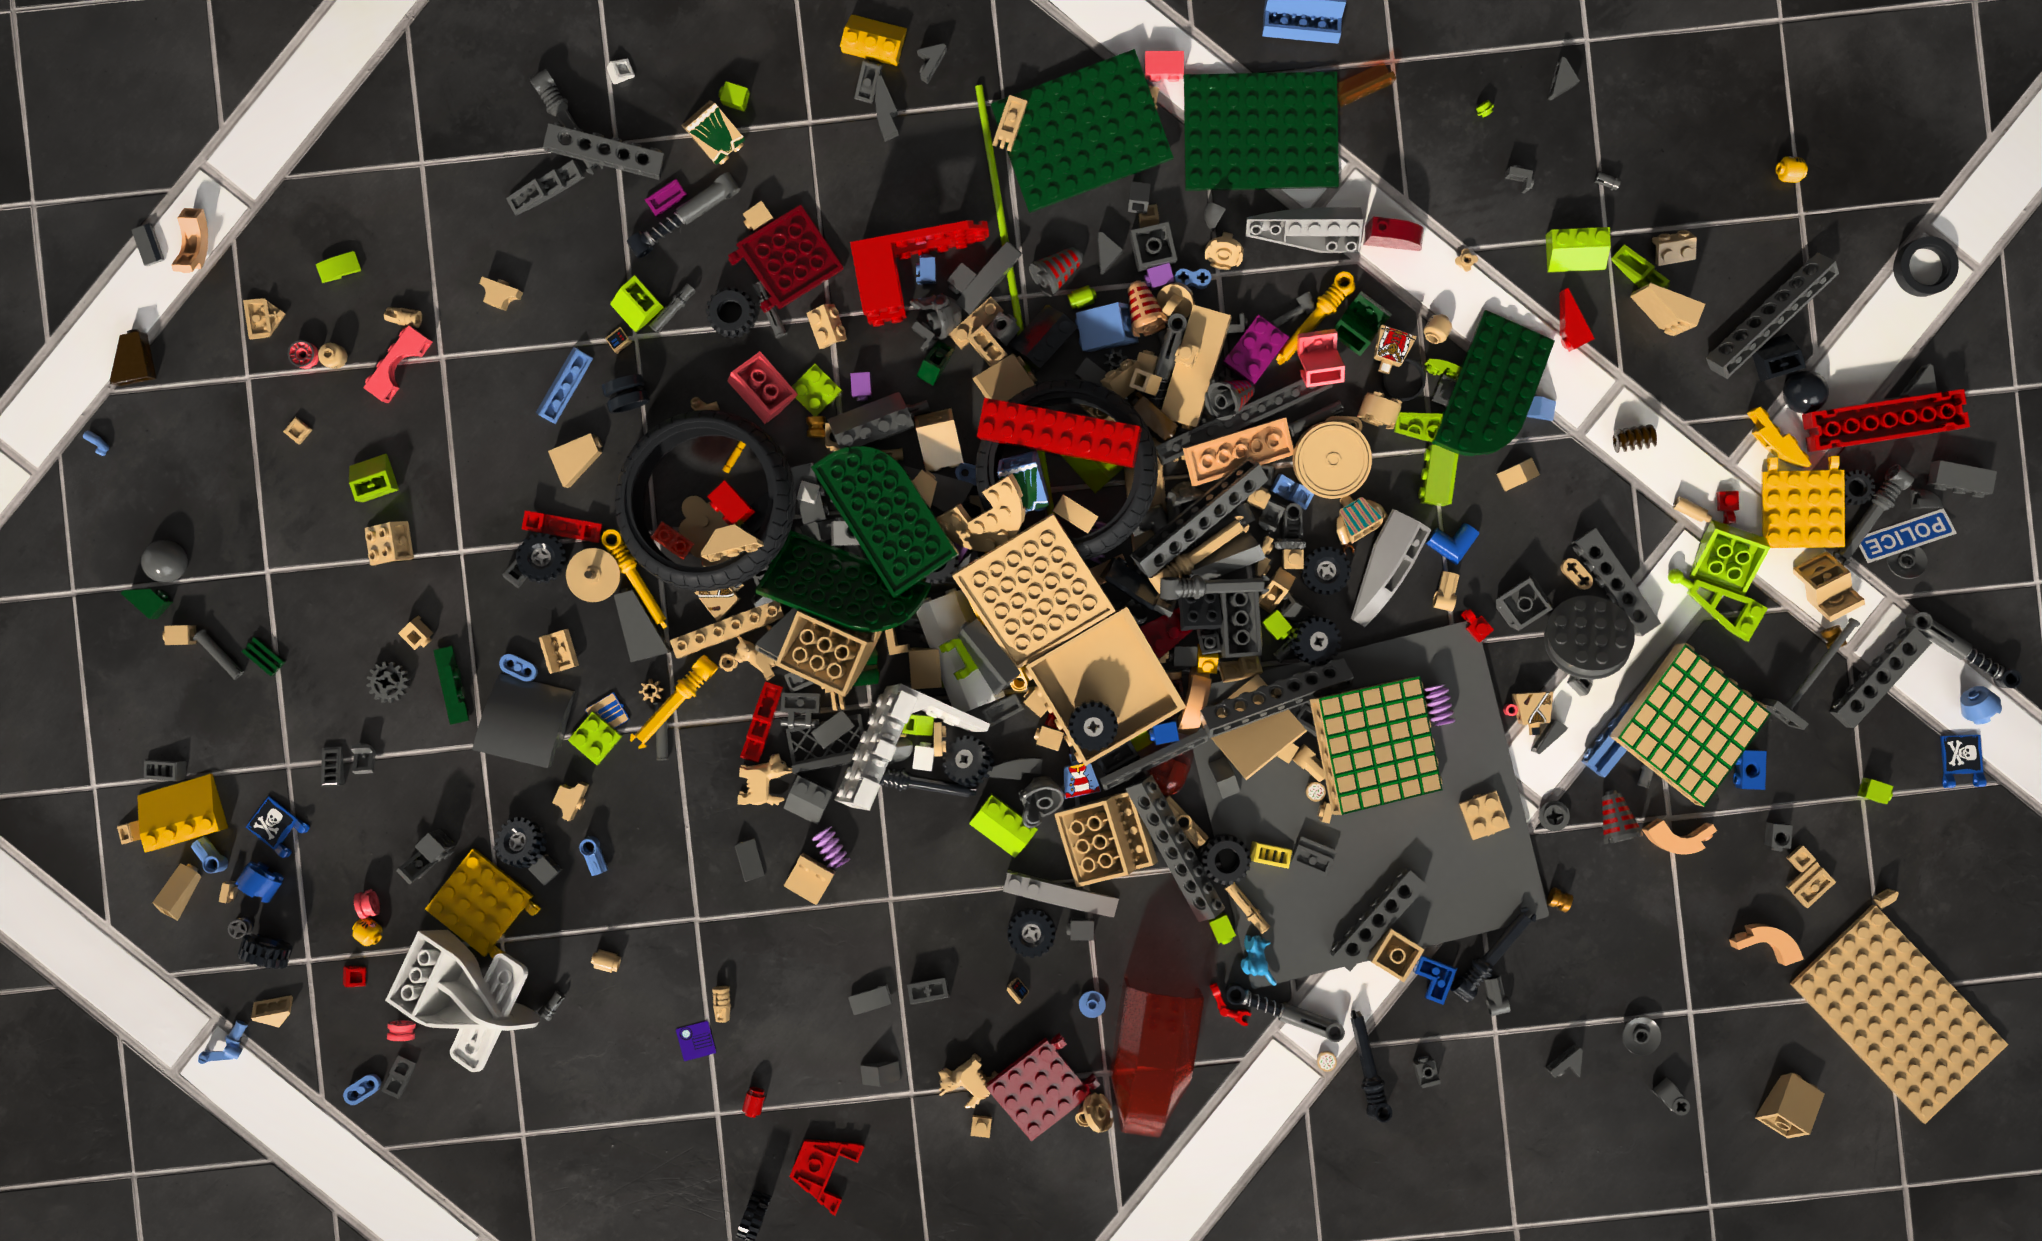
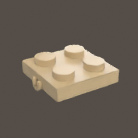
(1484, 815)

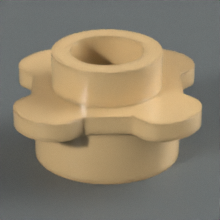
(1460, 261)

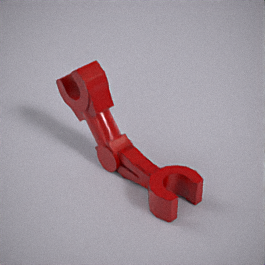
(1225, 1011)

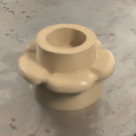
(723, 662)

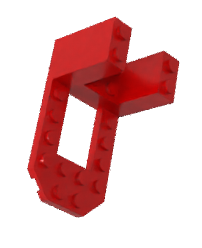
(878, 269)

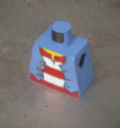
(1079, 779)

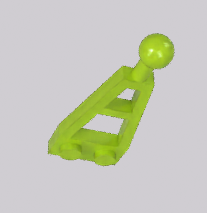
(1748, 618)

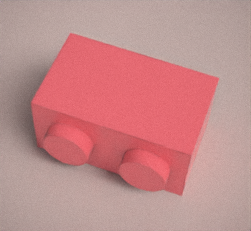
(1164, 65)

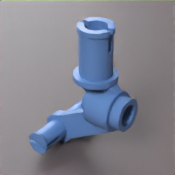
(232, 1047)

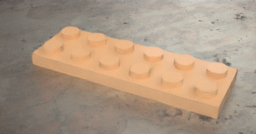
(1223, 454)

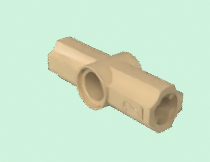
(1191, 830)

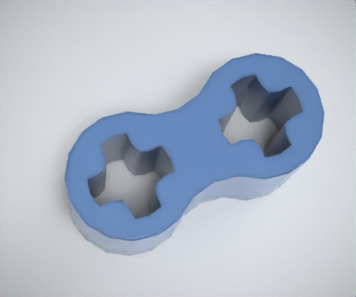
(1192, 278)

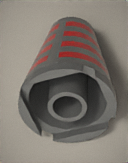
(1055, 269)
(1228, 397)
(1618, 819)

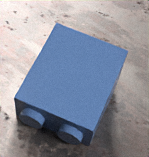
(1105, 327)

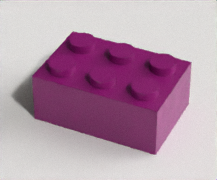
(1255, 350)

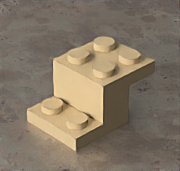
(1828, 586)

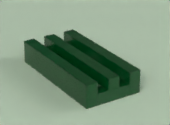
(251, 646)

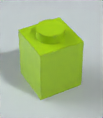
(734, 96)
(1277, 625)
(919, 725)
(1875, 791)
(1222, 928)

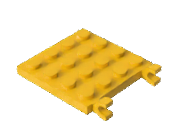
(1803, 506)
(480, 903)

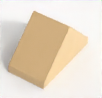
(1518, 474)

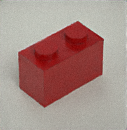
(731, 504)

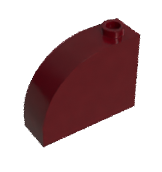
(1393, 234)

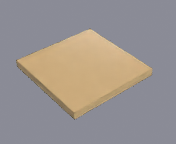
(1260, 741)

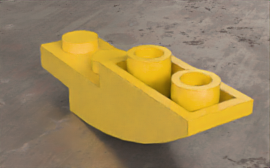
(1781, 446)

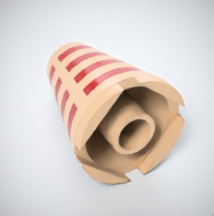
(1145, 311)

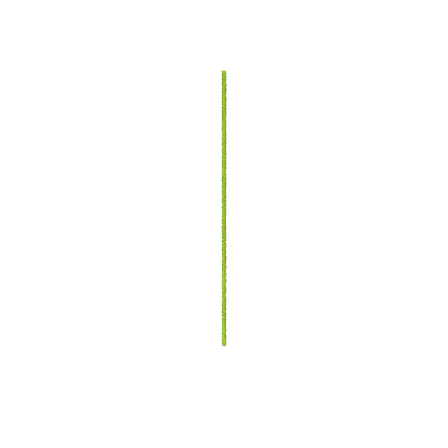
(1004, 238)

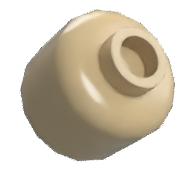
(1437, 328)
(332, 355)

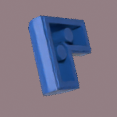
(1455, 547)
(1440, 975)

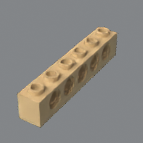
(727, 629)

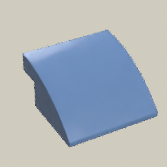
(1304, 19)

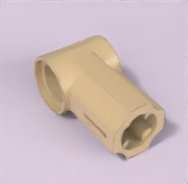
(1445, 596)
(1307, 760)

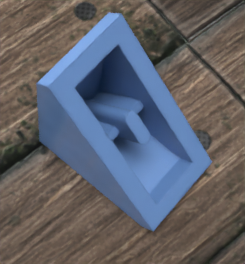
(1542, 408)

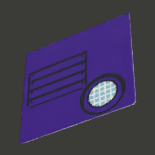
(695, 1041)

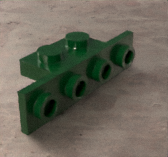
(451, 685)

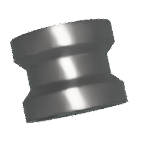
(235, 927)

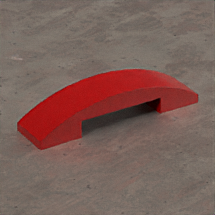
(561, 526)

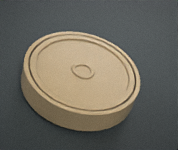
(1332, 459)

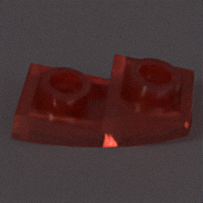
(672, 540)

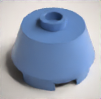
(1979, 704)

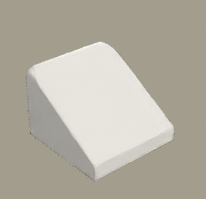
(620, 70)

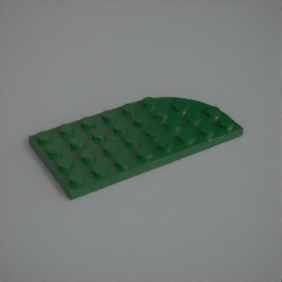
(1493, 387)
(885, 515)
(836, 586)

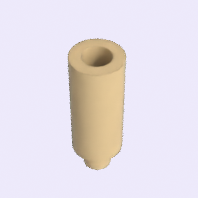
(1691, 509)

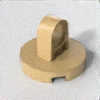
(1224, 252)
(1176, 299)
(1096, 1113)

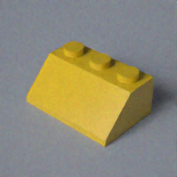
(873, 40)

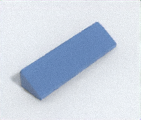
(564, 385)

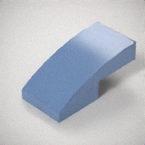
(1291, 491)

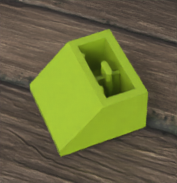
(636, 304)
(372, 478)

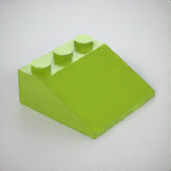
(1729, 557)

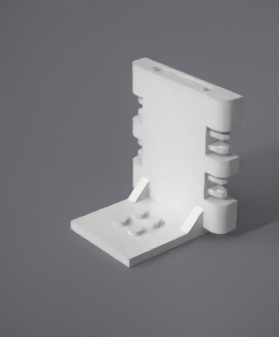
(879, 742)

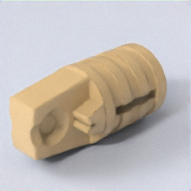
(403, 316)
(721, 1003)

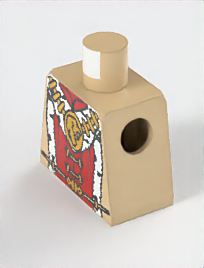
(1392, 347)

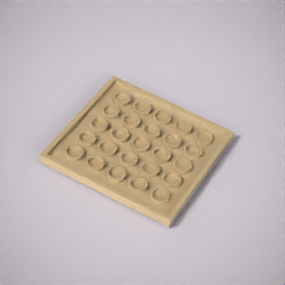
(1034, 591)

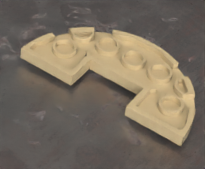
(991, 526)

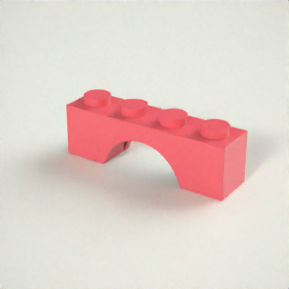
(383, 382)

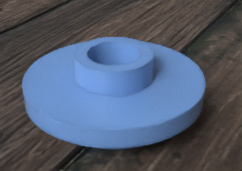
(1092, 1004)

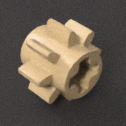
(651, 695)

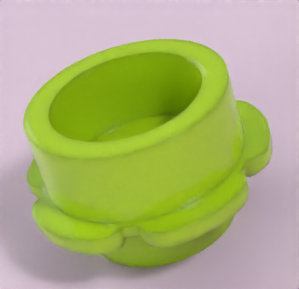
(1484, 108)

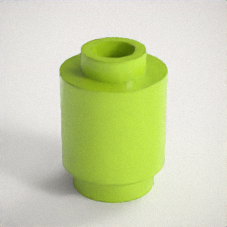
(1082, 297)

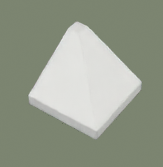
(808, 492)

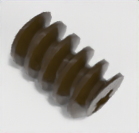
(1634, 436)

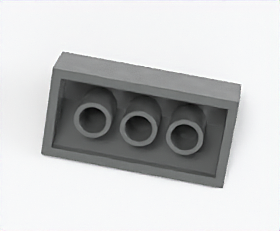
(871, 422)
(1240, 625)

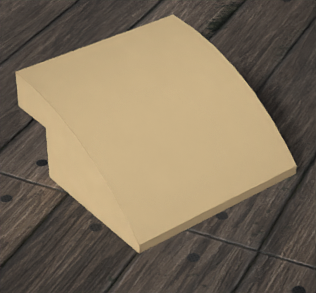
(826, 652)
(1105, 839)

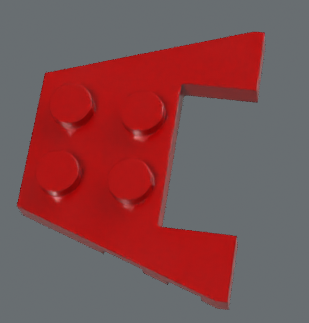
(816, 1165)

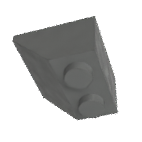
(808, 798)

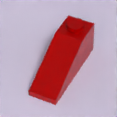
(1573, 326)

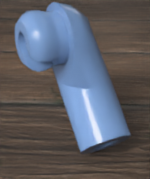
(96, 440)

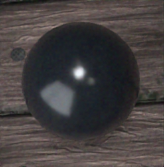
(1805, 392)

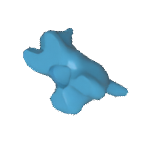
(1256, 962)

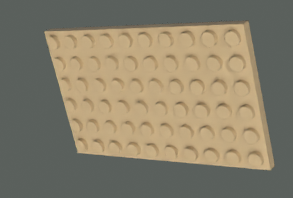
(1899, 1014)

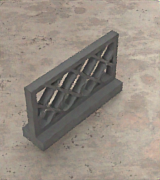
(825, 761)

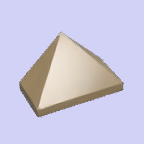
(272, 1011)

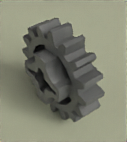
(386, 689)

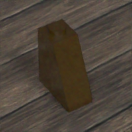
(132, 359)
(1152, 415)

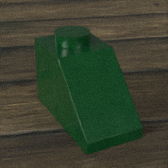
(935, 362)
(149, 601)

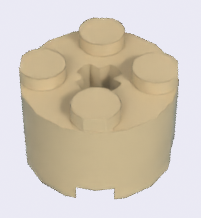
(1379, 410)

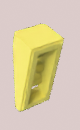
(1256, 857)

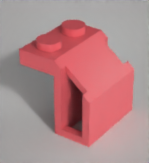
(1320, 358)

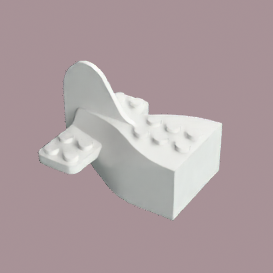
(445, 989)

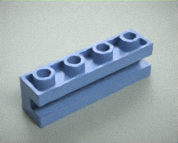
(1606, 750)

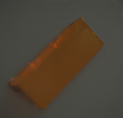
(1364, 84)

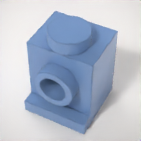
(926, 270)

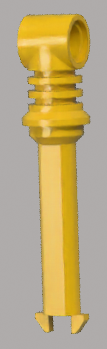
(1325, 306)
(627, 566)
(685, 689)

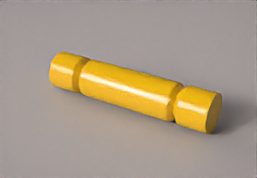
(734, 456)

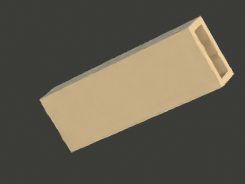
(1188, 386)

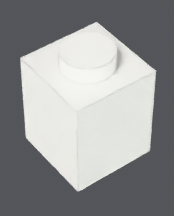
(923, 756)

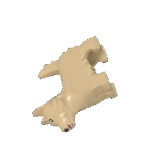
(747, 652)
(759, 779)
(969, 1077)

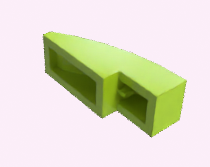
(1638, 268)

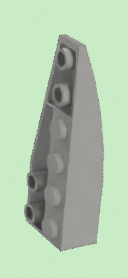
(1311, 228)
(1389, 564)

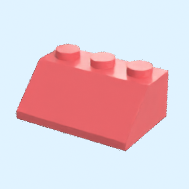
(762, 387)

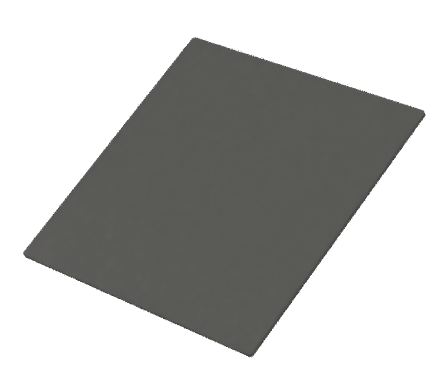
(1469, 881)

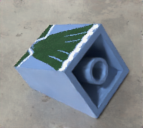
(1030, 478)

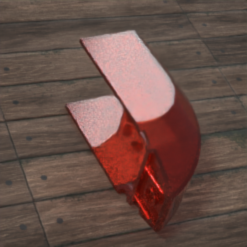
(1153, 1057)

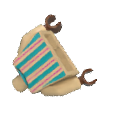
(1358, 519)

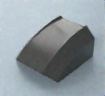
(1523, 603)

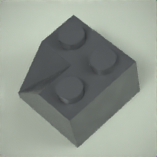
(1153, 246)

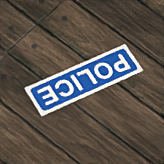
(1906, 535)

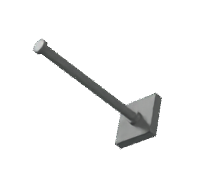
(1785, 712)

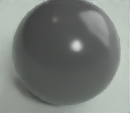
(164, 561)

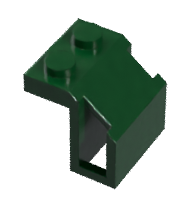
(1361, 323)

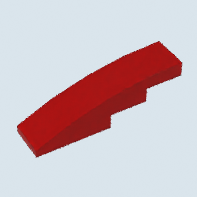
(761, 722)

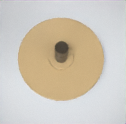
(593, 575)

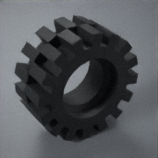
(1866, 487)

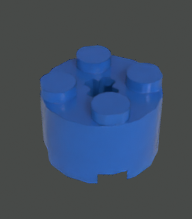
(258, 881)

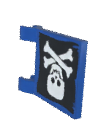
(1962, 756)
(273, 824)

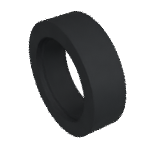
(1949, 261)

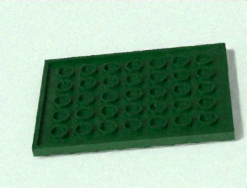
(1085, 131)
(1261, 131)

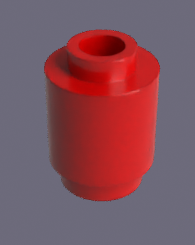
(753, 1102)

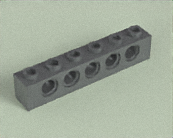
(557, 131)
(1592, 538)
(1916, 645)
(1350, 959)

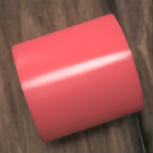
(1514, 709)

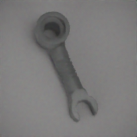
(1305, 304)

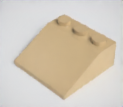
(1668, 309)

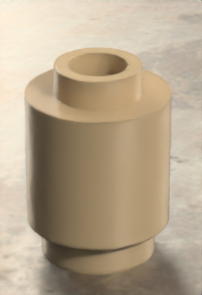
(606, 961)

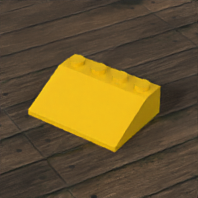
(180, 813)

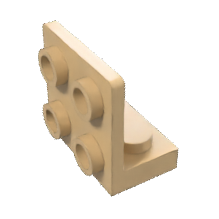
(389, 542)
(809, 878)

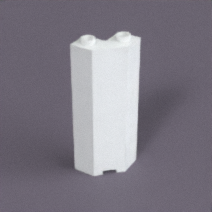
(941, 623)

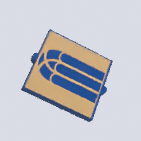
(610, 710)

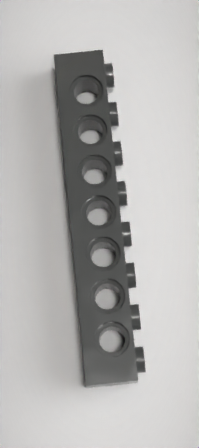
(1772, 315)
(1199, 517)
(1270, 706)
(1175, 848)

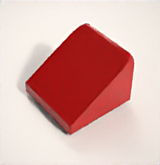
(354, 976)

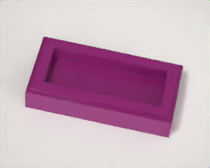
(666, 197)

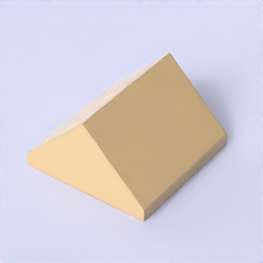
(925, 668)

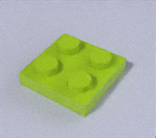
(816, 390)
(595, 738)

